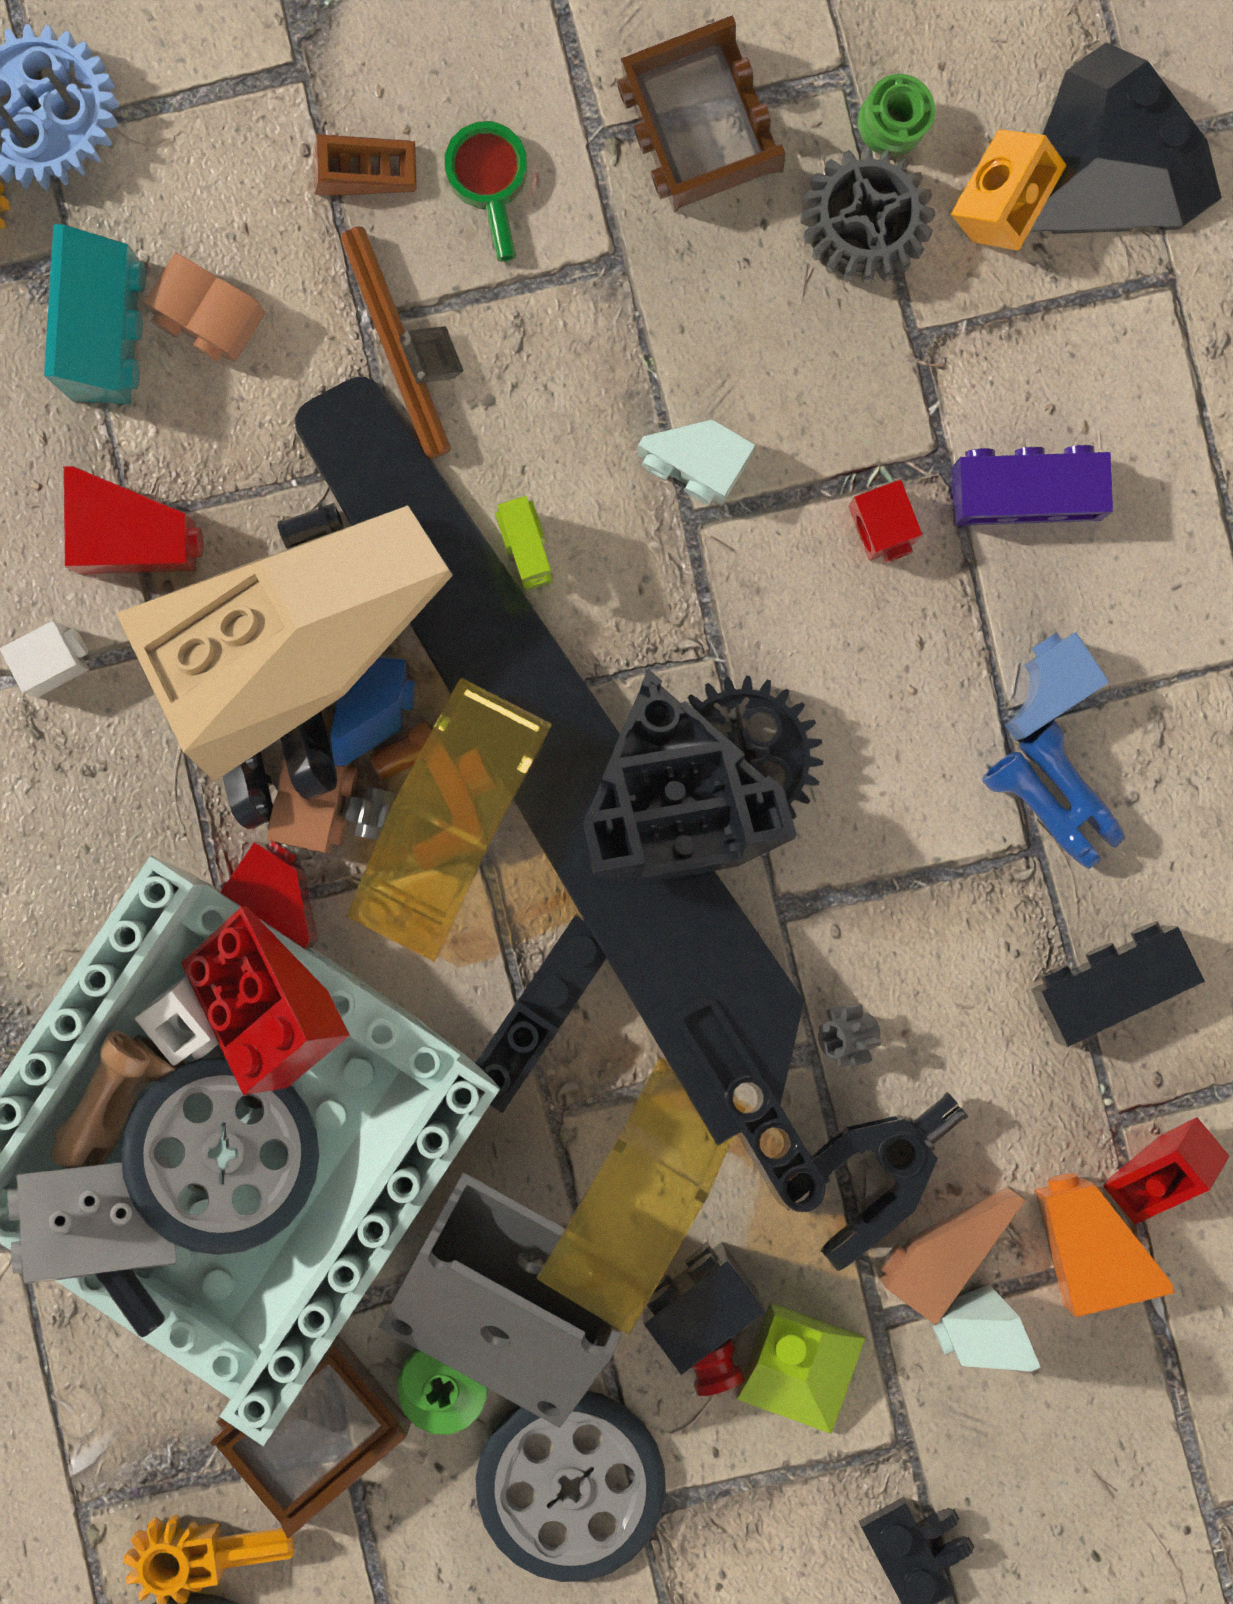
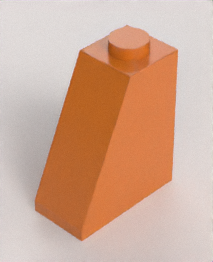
(1094, 1250)

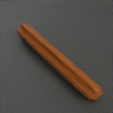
(389, 331)

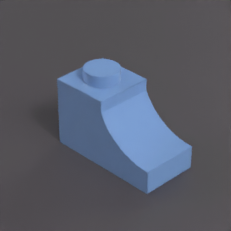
(1059, 679)

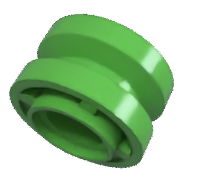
(911, 100)

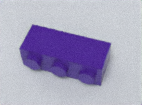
(1032, 486)

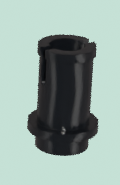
(310, 525)

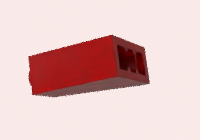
(122, 530)

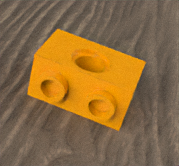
(1008, 189)

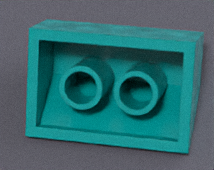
(93, 317)

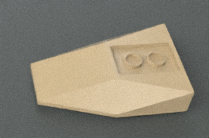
(281, 635)

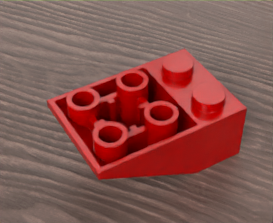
(262, 1004)

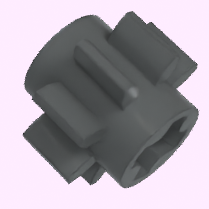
(370, 811)
(849, 1035)

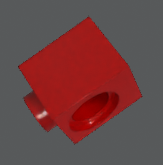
(886, 522)

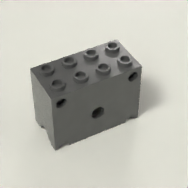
(488, 1315)

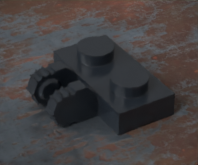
(906, 1555)

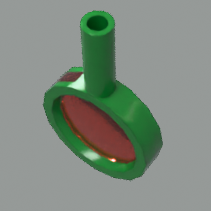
(487, 171)

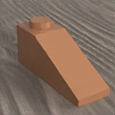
(943, 1257)

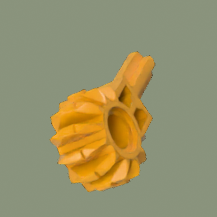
(200, 1554)

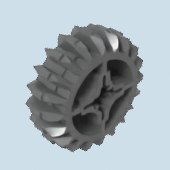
(902, 199)

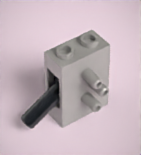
(87, 1226)

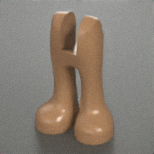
(103, 1110)

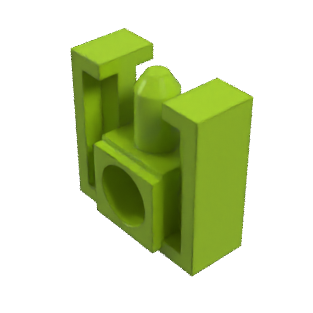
(524, 540)

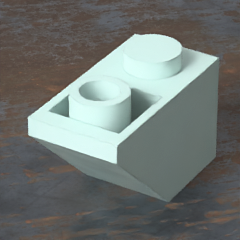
(699, 455)

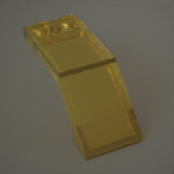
(446, 818)
(637, 1205)

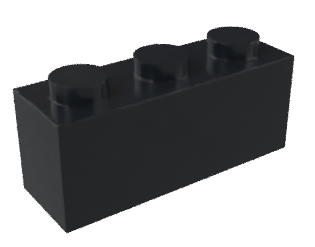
(1116, 983)

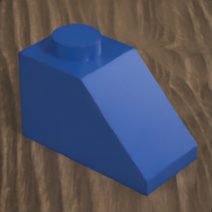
(371, 710)

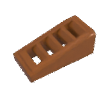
(347, 183)

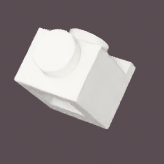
(178, 1023)

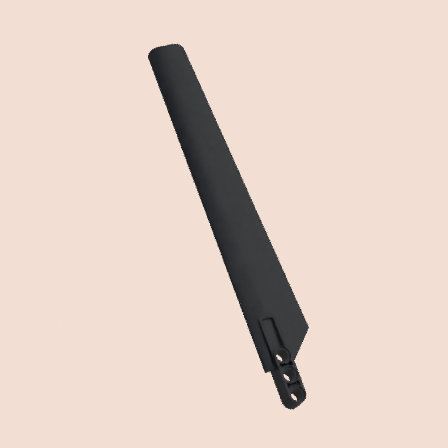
(675, 943)

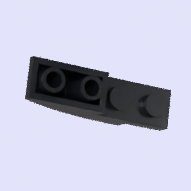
(541, 1010)

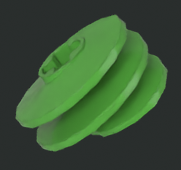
(432, 1409)

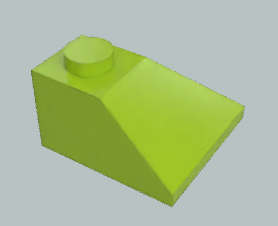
(800, 1367)

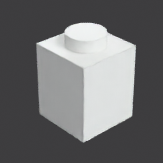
(46, 658)

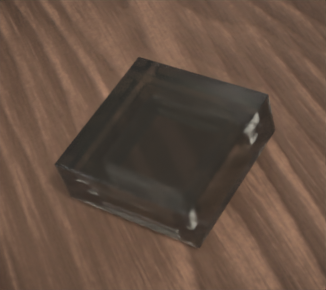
(431, 354)

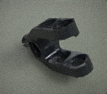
(308, 766)
(910, 1177)

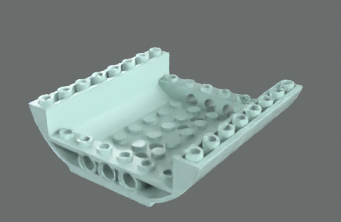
(387, 1124)

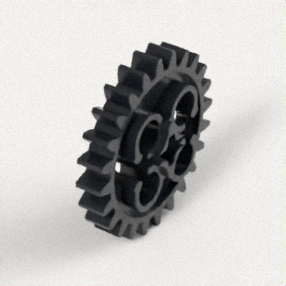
(789, 743)

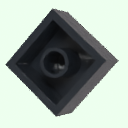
(701, 1306)

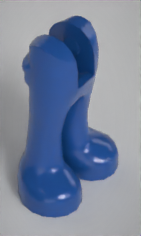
(1017, 776)

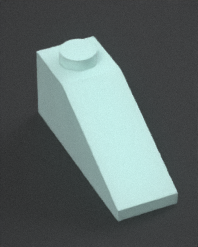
(985, 1333)

